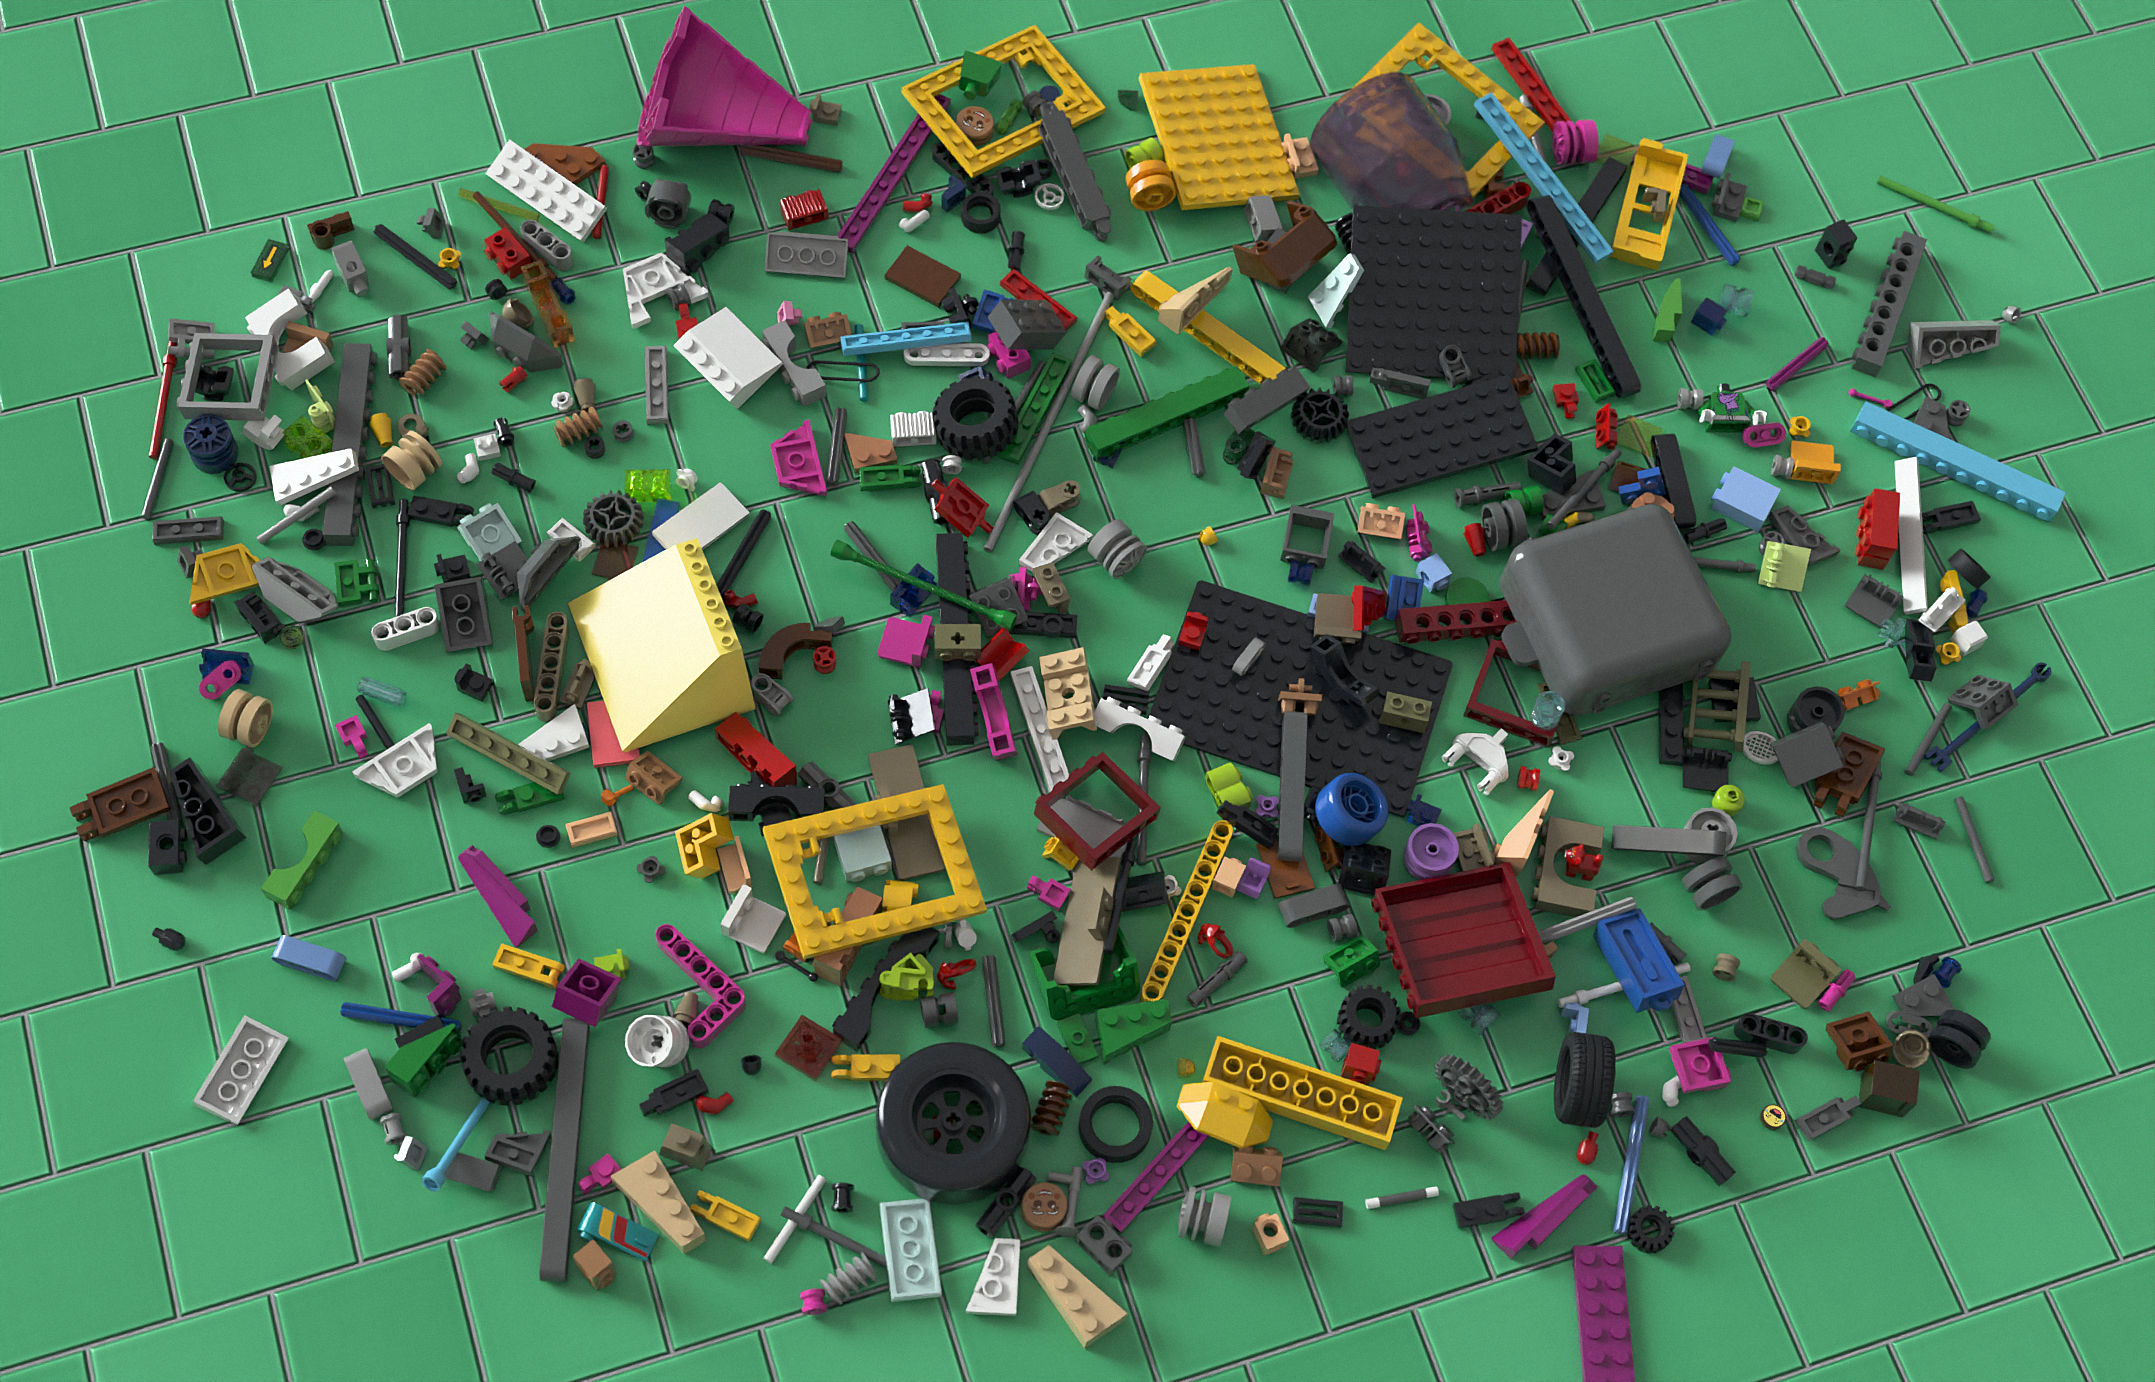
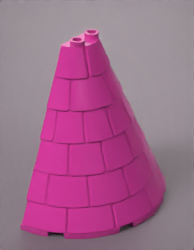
(716, 96)

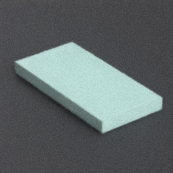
(910, 1250)

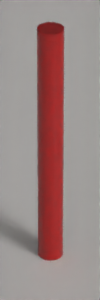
(601, 195)

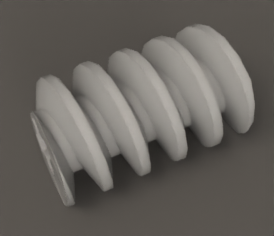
(848, 1280)

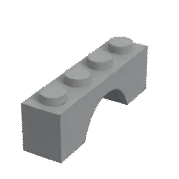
(805, 383)

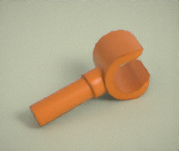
(610, 798)

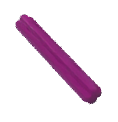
(1797, 363)

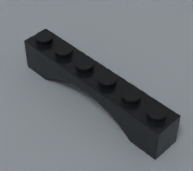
(855, 1024)

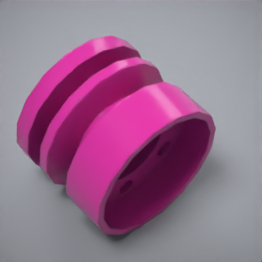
(1575, 142)

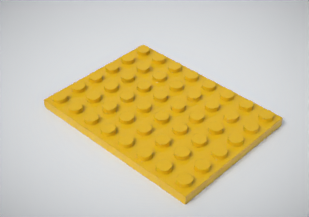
(1218, 136)

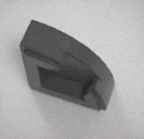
(830, 625)

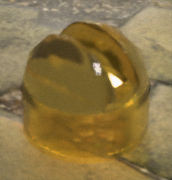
(1185, 1067)

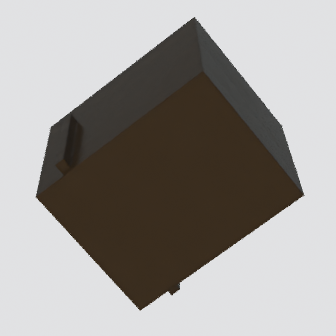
(1889, 1088)

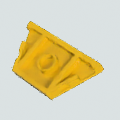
(222, 573)

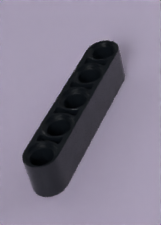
(1669, 460)

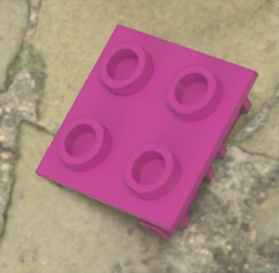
(1417, 535)

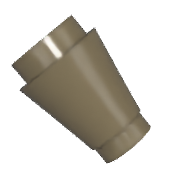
(585, 393)
(687, 1009)

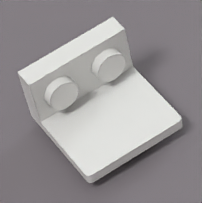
(752, 921)

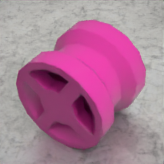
(813, 1301)

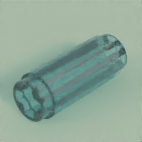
(382, 691)

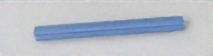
(1631, 1165)

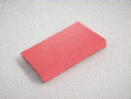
(604, 741)

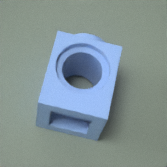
(1434, 573)

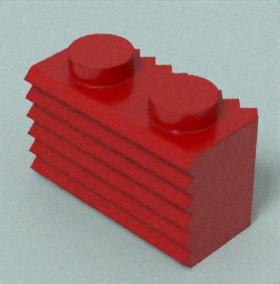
(803, 209)

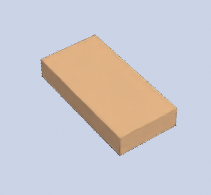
(591, 829)

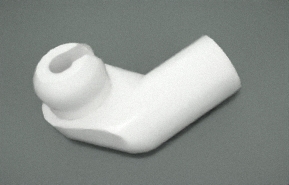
(914, 222)
(1670, 1092)

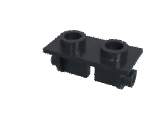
(1361, 561)

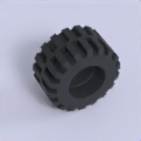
(1378, 1002)

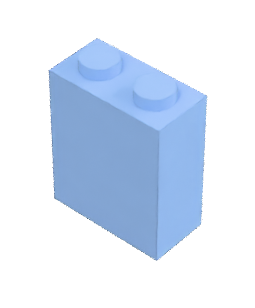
(1744, 498)

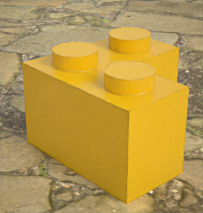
(699, 843)

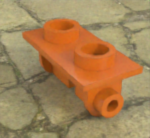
(1865, 691)

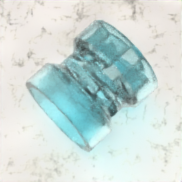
(1337, 1046)

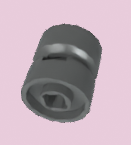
(930, 1010)

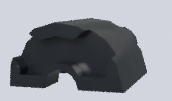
(1019, 180)
(214, 384)

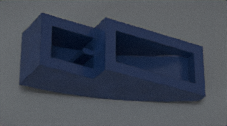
(1056, 1061)

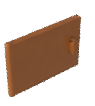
(1285, 873)

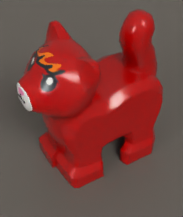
(1582, 863)

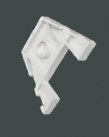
(650, 280)

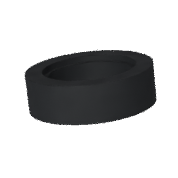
(1123, 1096)

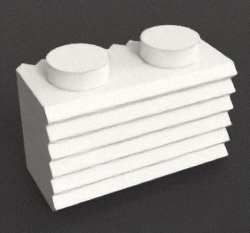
(913, 429)

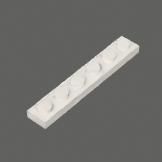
(1035, 715)

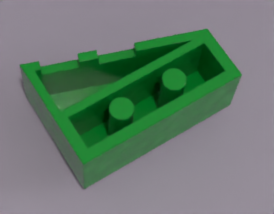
(1131, 1025)

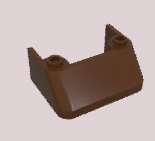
(1291, 254)

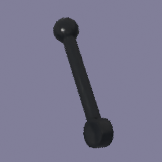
(780, 956)

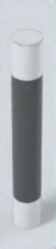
(1402, 1197)

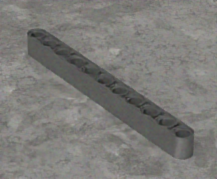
(564, 1151)

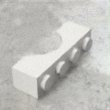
(1164, 741)

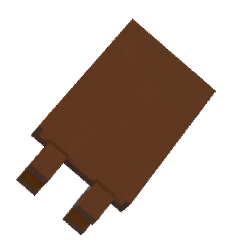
(523, 650)
(1852, 779)
(121, 805)

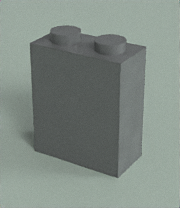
(1808, 754)

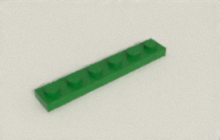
(1037, 406)

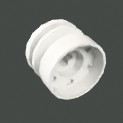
(645, 1040)

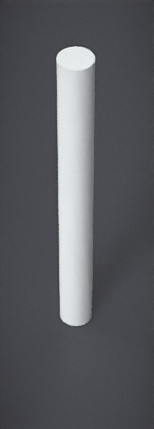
(790, 1225)

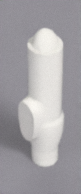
(317, 288)

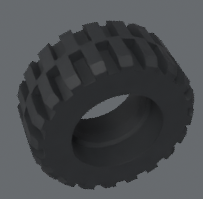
(970, 397)
(500, 1027)

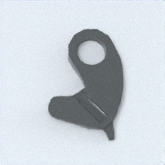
(1844, 869)

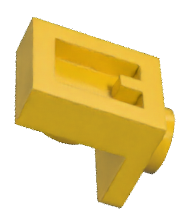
(1060, 853)

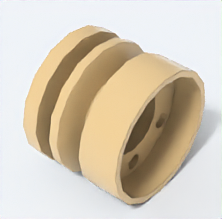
(411, 460)

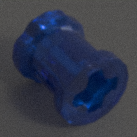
(1947, 971)

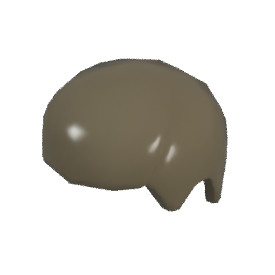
(517, 313)
(1911, 1049)

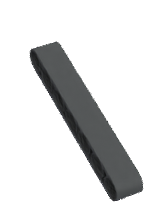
(1292, 786)

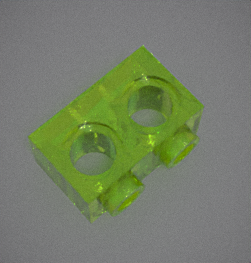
(312, 439)
(648, 485)

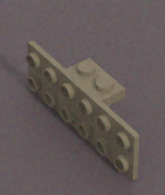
(913, 838)
(1087, 923)

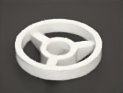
(1044, 205)

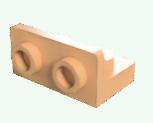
(1300, 157)
(1381, 522)

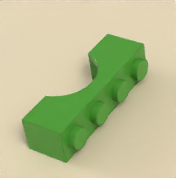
(286, 885)

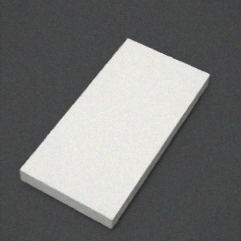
(703, 519)

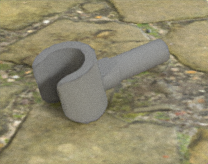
(1448, 1104)

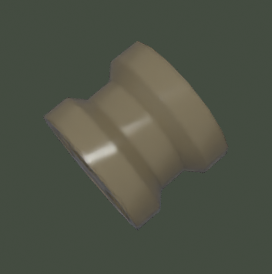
(1726, 967)

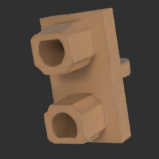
(1310, 701)

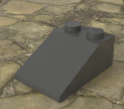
(464, 613)

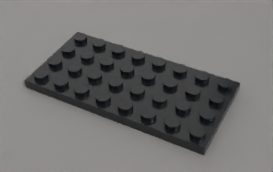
(1441, 436)

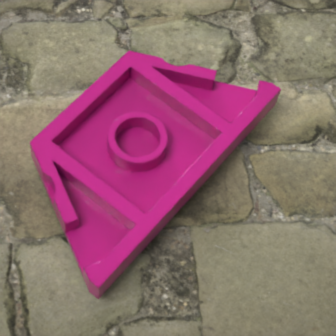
(798, 461)

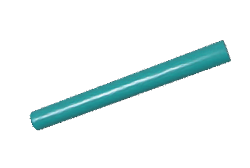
(862, 373)

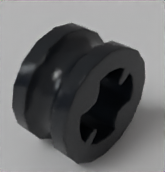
(1043, 163)
(643, 190)
(496, 289)
(594, 454)

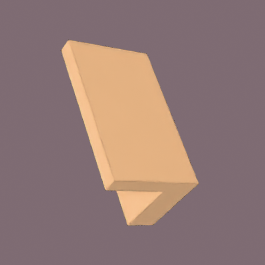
(734, 866)

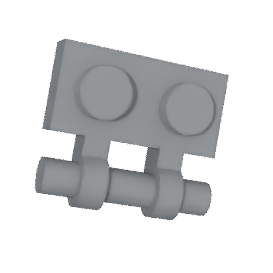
(183, 332)

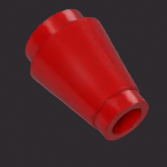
(1475, 538)

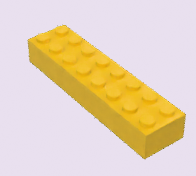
(1305, 1093)

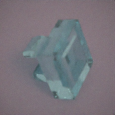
(1894, 631)

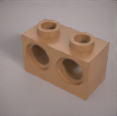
(595, 1265)

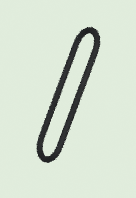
(846, 363)
(1913, 393)

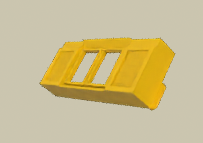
(1651, 168)

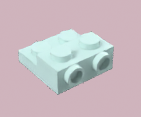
(488, 530)

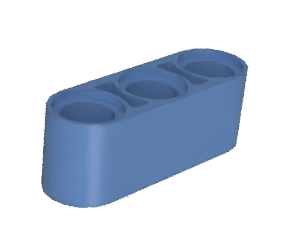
(1717, 156)
(308, 958)

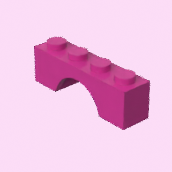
(994, 712)

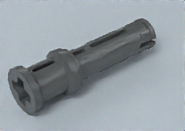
(1478, 495)

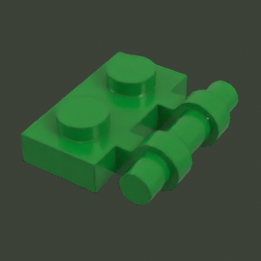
(348, 582)

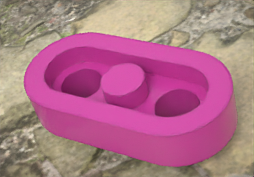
(1762, 434)
(220, 680)

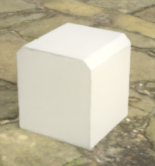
(1969, 638)

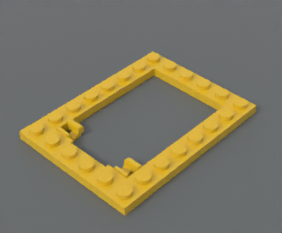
(1422, 42)
(1081, 101)
(811, 926)

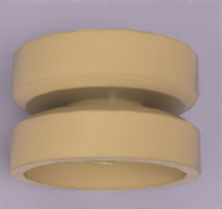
(245, 718)

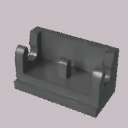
(1106, 279)
(474, 1172)

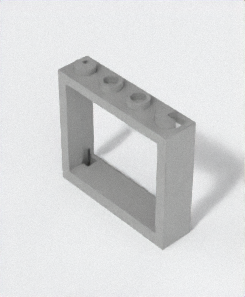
(229, 410)

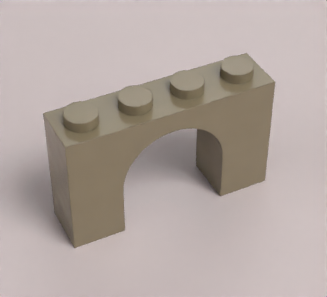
(1551, 892)

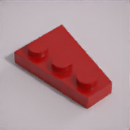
(1368, 606)

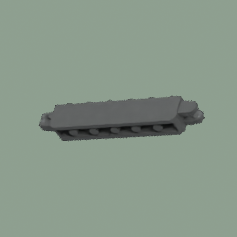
(1074, 171)

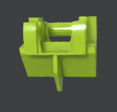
(907, 979)

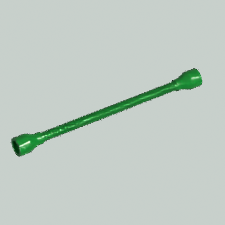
(844, 551)

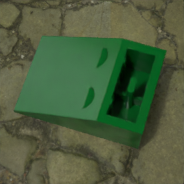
(420, 1060)

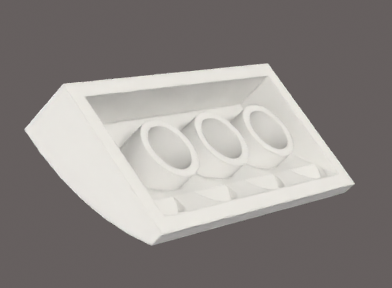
(240, 1070)

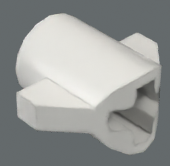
(965, 934)

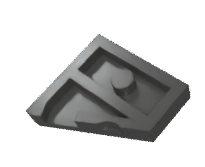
(1924, 998)
(518, 1151)

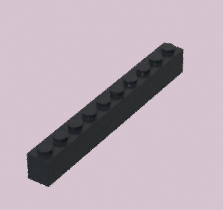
(956, 672)

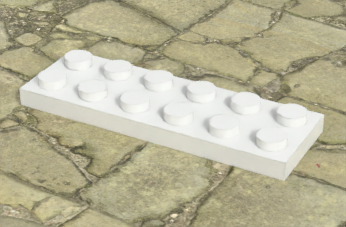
(546, 190)

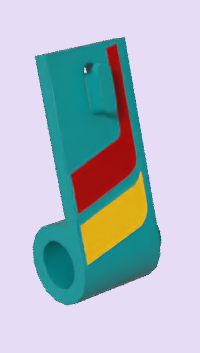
(616, 1230)

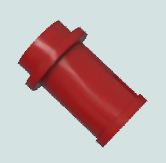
(514, 378)

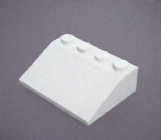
(728, 356)

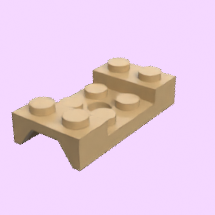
(1066, 674)

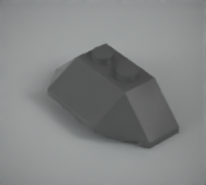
(521, 346)
(543, 566)

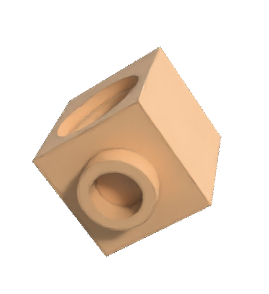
(1228, 876)
(1266, 1243)

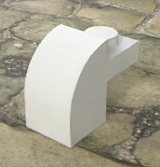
(264, 433)

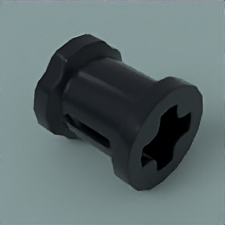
(842, 1197)

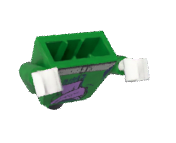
(1728, 411)

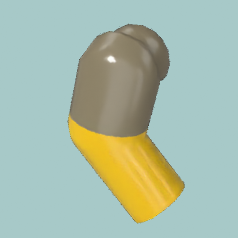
(1579, 517)

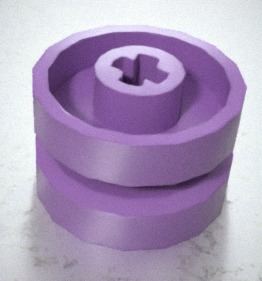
(1430, 851)

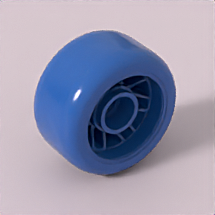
(1351, 809)

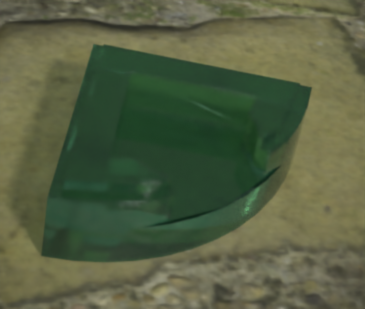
(1128, 99)

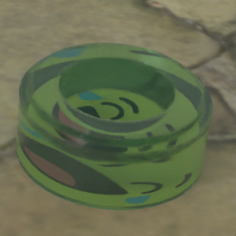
(291, 637)

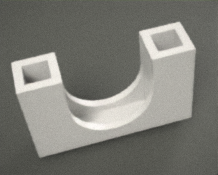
(302, 363)

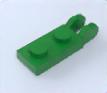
(889, 477)
(526, 797)

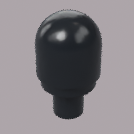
(169, 938)

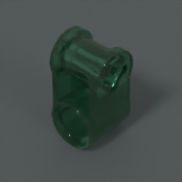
(1237, 445)

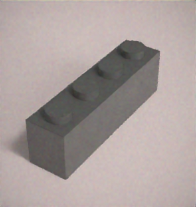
(1266, 400)

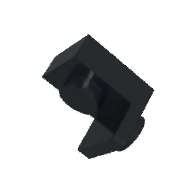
(452, 568)
(472, 683)
(468, 791)

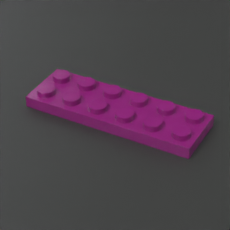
(1603, 1314)

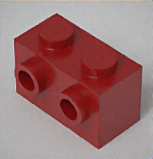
(507, 253)
(1361, 1064)

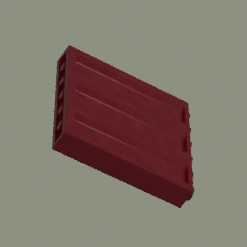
(1462, 940)

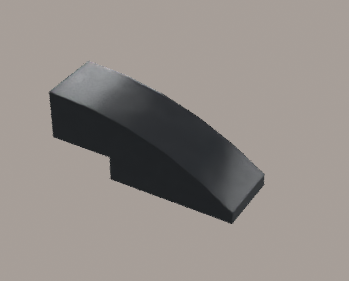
(1919, 651)

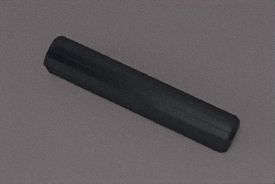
(1737, 1047)

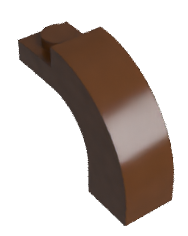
(786, 642)

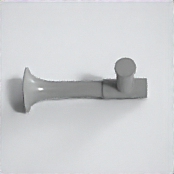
(1074, 1180)

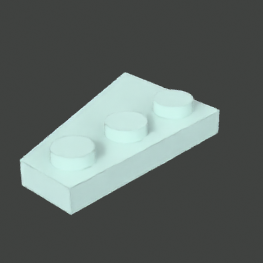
(1332, 291)

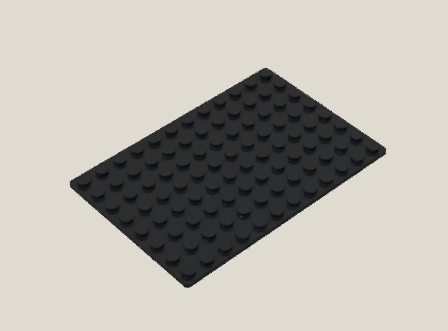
(1242, 715)

